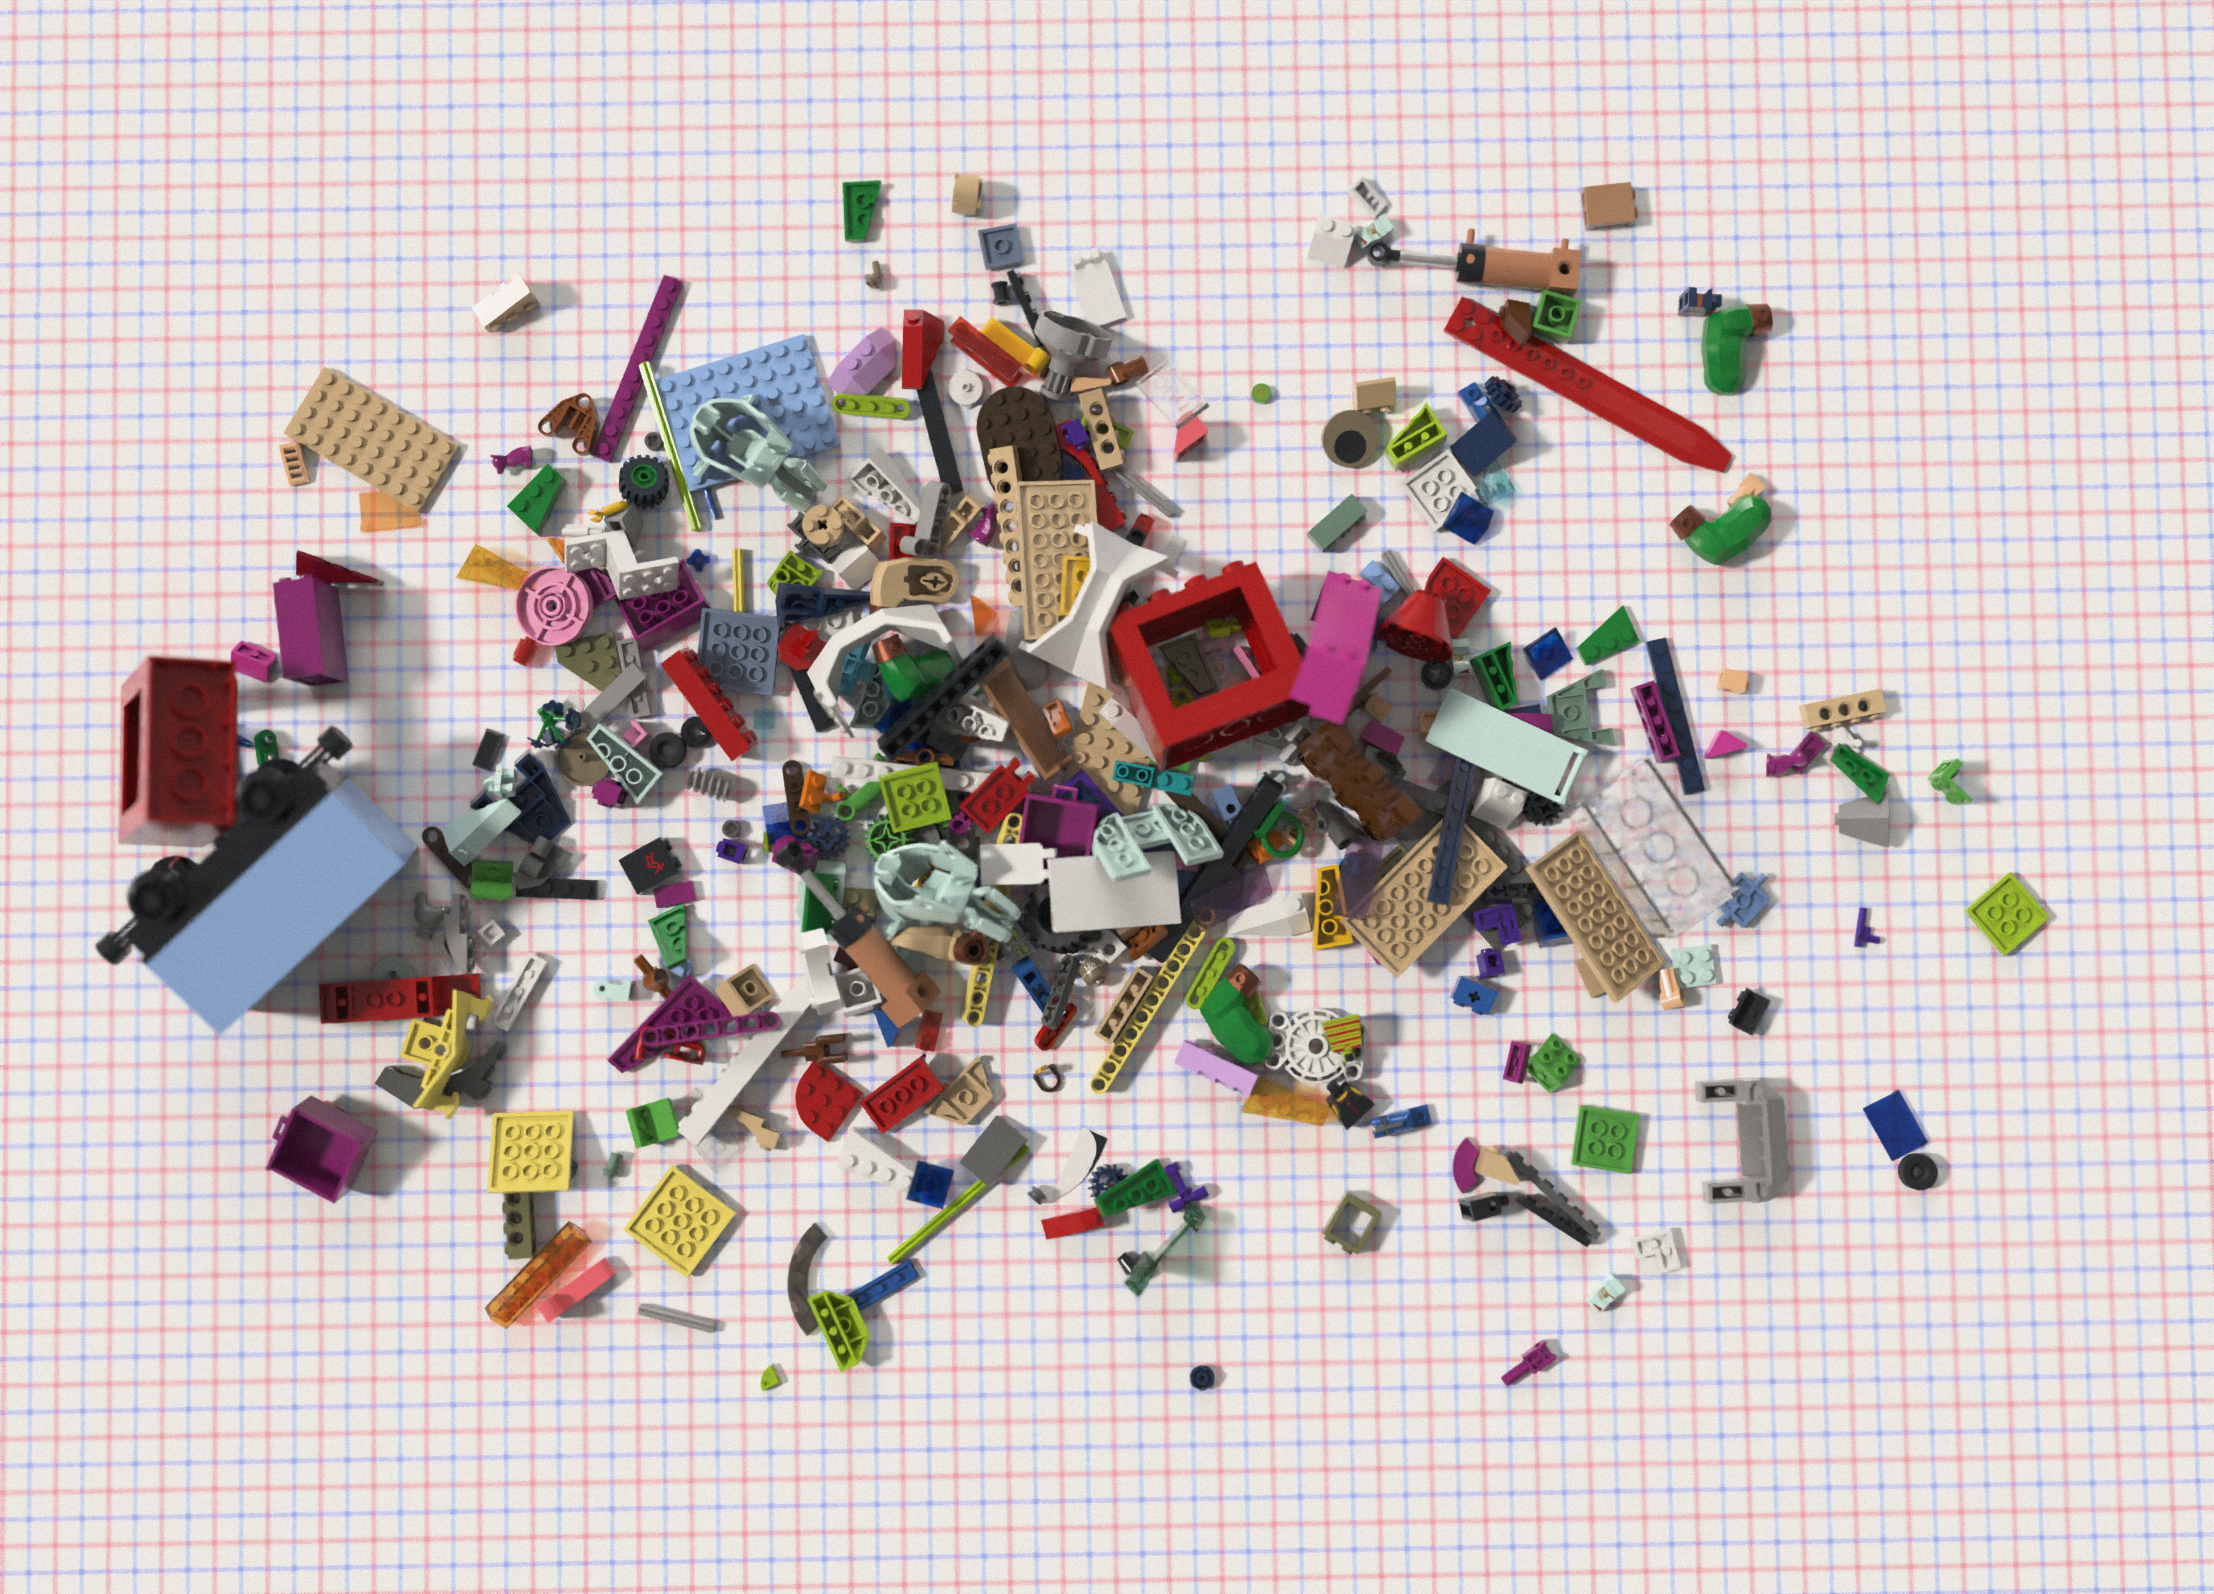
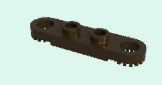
(793, 790)
(440, 849)

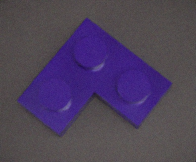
(1503, 918)

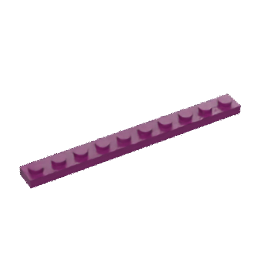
(632, 378)

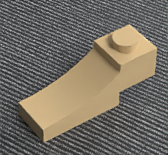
(960, 519)
(859, 523)
(765, 1136)

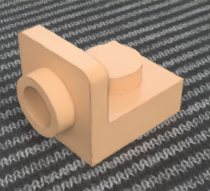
(1377, 707)
(1426, 720)

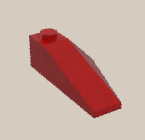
(921, 340)

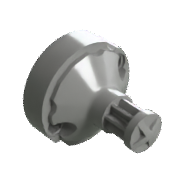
(1070, 343)

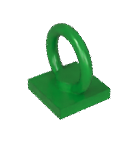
(1270, 822)

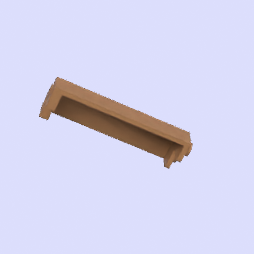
(1025, 720)

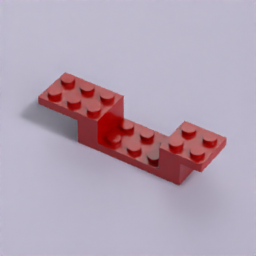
(393, 998)

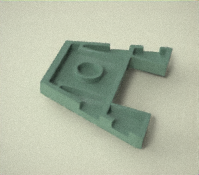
(1571, 711)

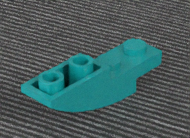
(1153, 778)

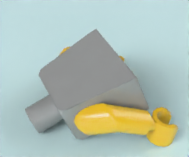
(621, 516)

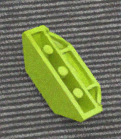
(841, 1327)

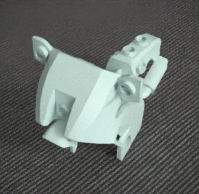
(762, 457)
(943, 895)

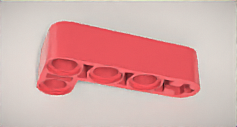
(576, 1290)

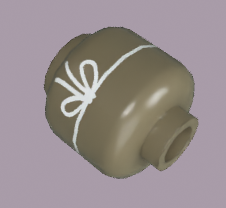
(1093, 971)

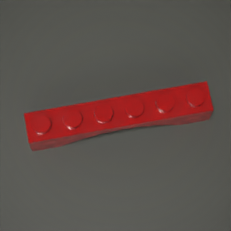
(1107, 511)

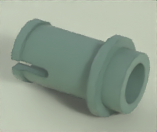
(612, 1165)

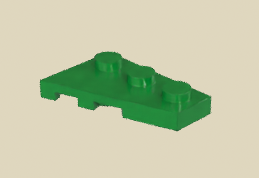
(858, 207)
(1610, 637)
(1861, 772)
(671, 935)

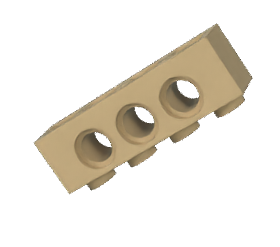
(1089, 401)
(1872, 699)
(1123, 1005)

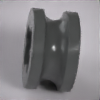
(647, 441)
(727, 824)
(1037, 1195)

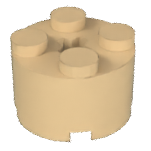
(965, 194)
(823, 515)

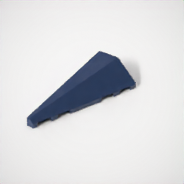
(803, 602)

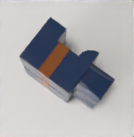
(1698, 304)

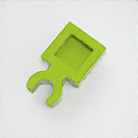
(1220, 627)

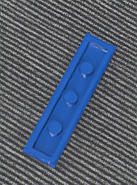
(884, 1284)

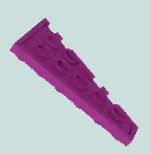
(685, 1004)

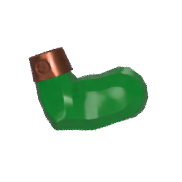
(1726, 345)
(1727, 533)
(908, 676)
(1233, 1021)

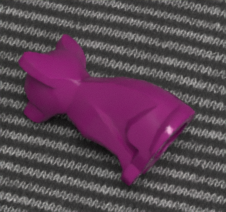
(518, 457)
(985, 528)
(1779, 765)
(960, 821)

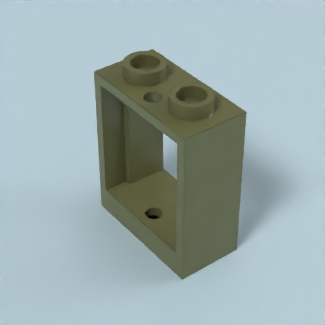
(1346, 1246)

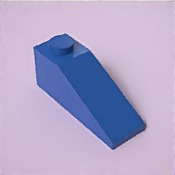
(1033, 982)

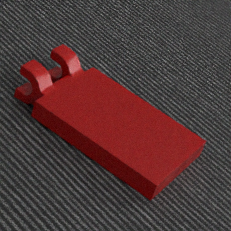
(997, 795)

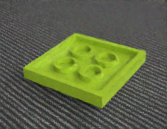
(915, 797)
(2006, 913)

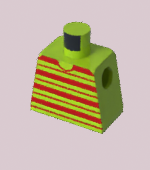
(1343, 1035)

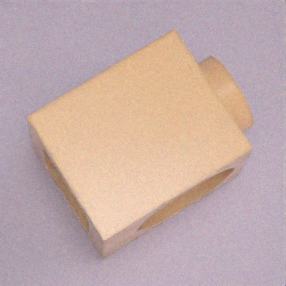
(1733, 681)

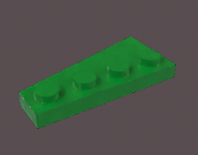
(1140, 1187)

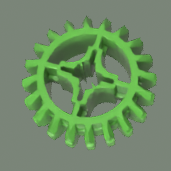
(873, 839)

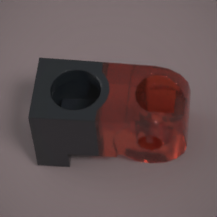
(1140, 530)

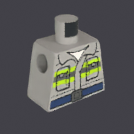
(1019, 944)

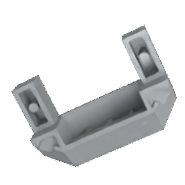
(1760, 1140)

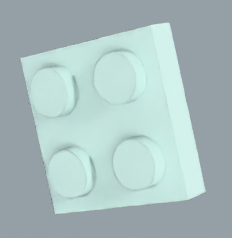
(1694, 966)

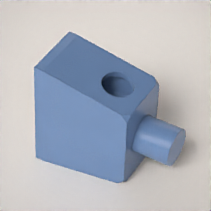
(1223, 797)

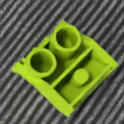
(793, 571)

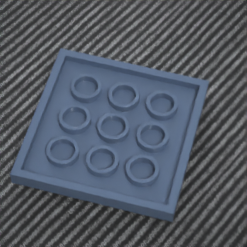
(740, 650)

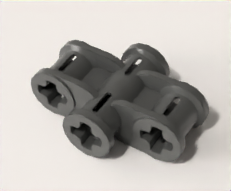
(805, 545)

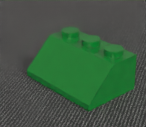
(815, 913)

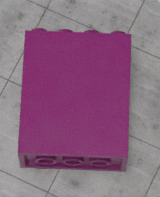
(310, 631)

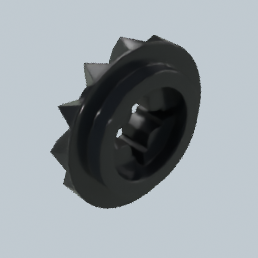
(1427, 676)
(688, 737)

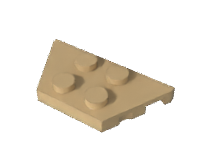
(963, 1096)

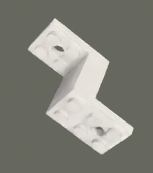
(615, 553)

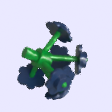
(551, 714)

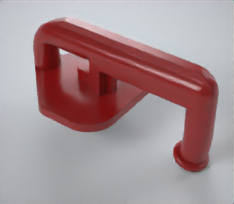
(676, 1054)

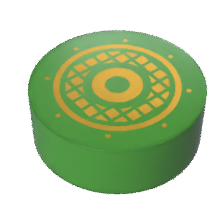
(1260, 393)

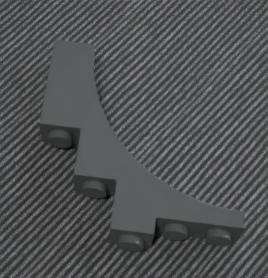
(470, 1081)

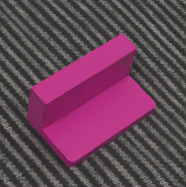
(253, 660)
(1382, 737)

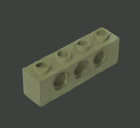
(526, 1227)

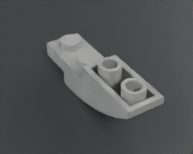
(459, 942)

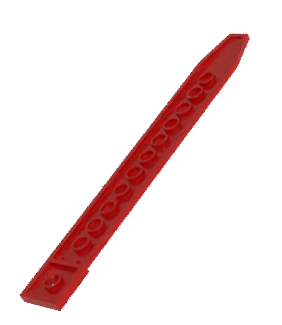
(1588, 388)

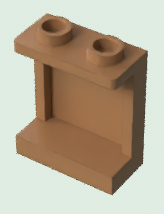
(1608, 205)

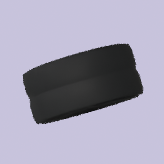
(656, 747)
(1929, 1174)

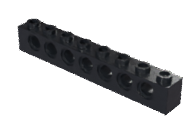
(943, 696)

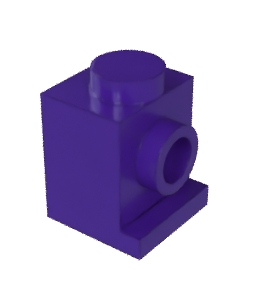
(1075, 434)
(740, 850)
(1490, 964)

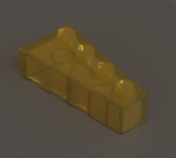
(1283, 1103)

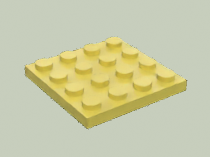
(531, 1152)
(679, 1221)

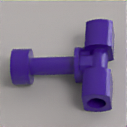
(1185, 1194)

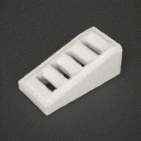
(1356, 196)

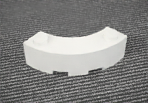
(818, 968)

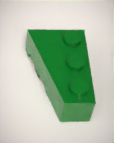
(538, 498)
(1496, 676)

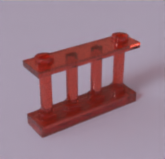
(985, 353)

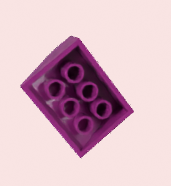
(666, 613)

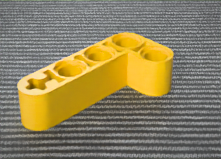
(1031, 359)

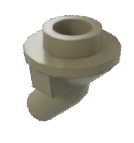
(873, 280)

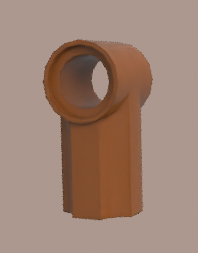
(1122, 372)

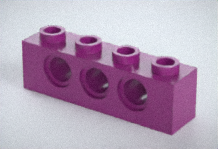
(1655, 721)

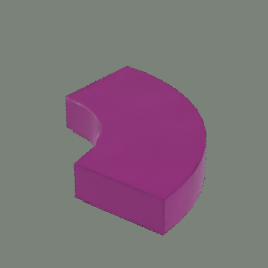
(1463, 1165)

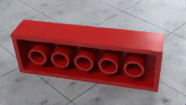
(709, 703)

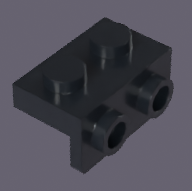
(1748, 1012)

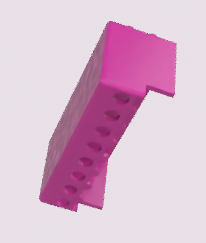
(1337, 646)

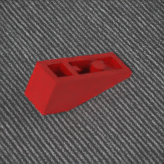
(1072, 1222)

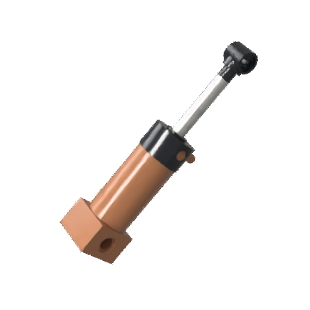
(1497, 266)
(855, 933)

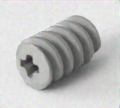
(709, 784)

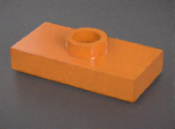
(1057, 718)

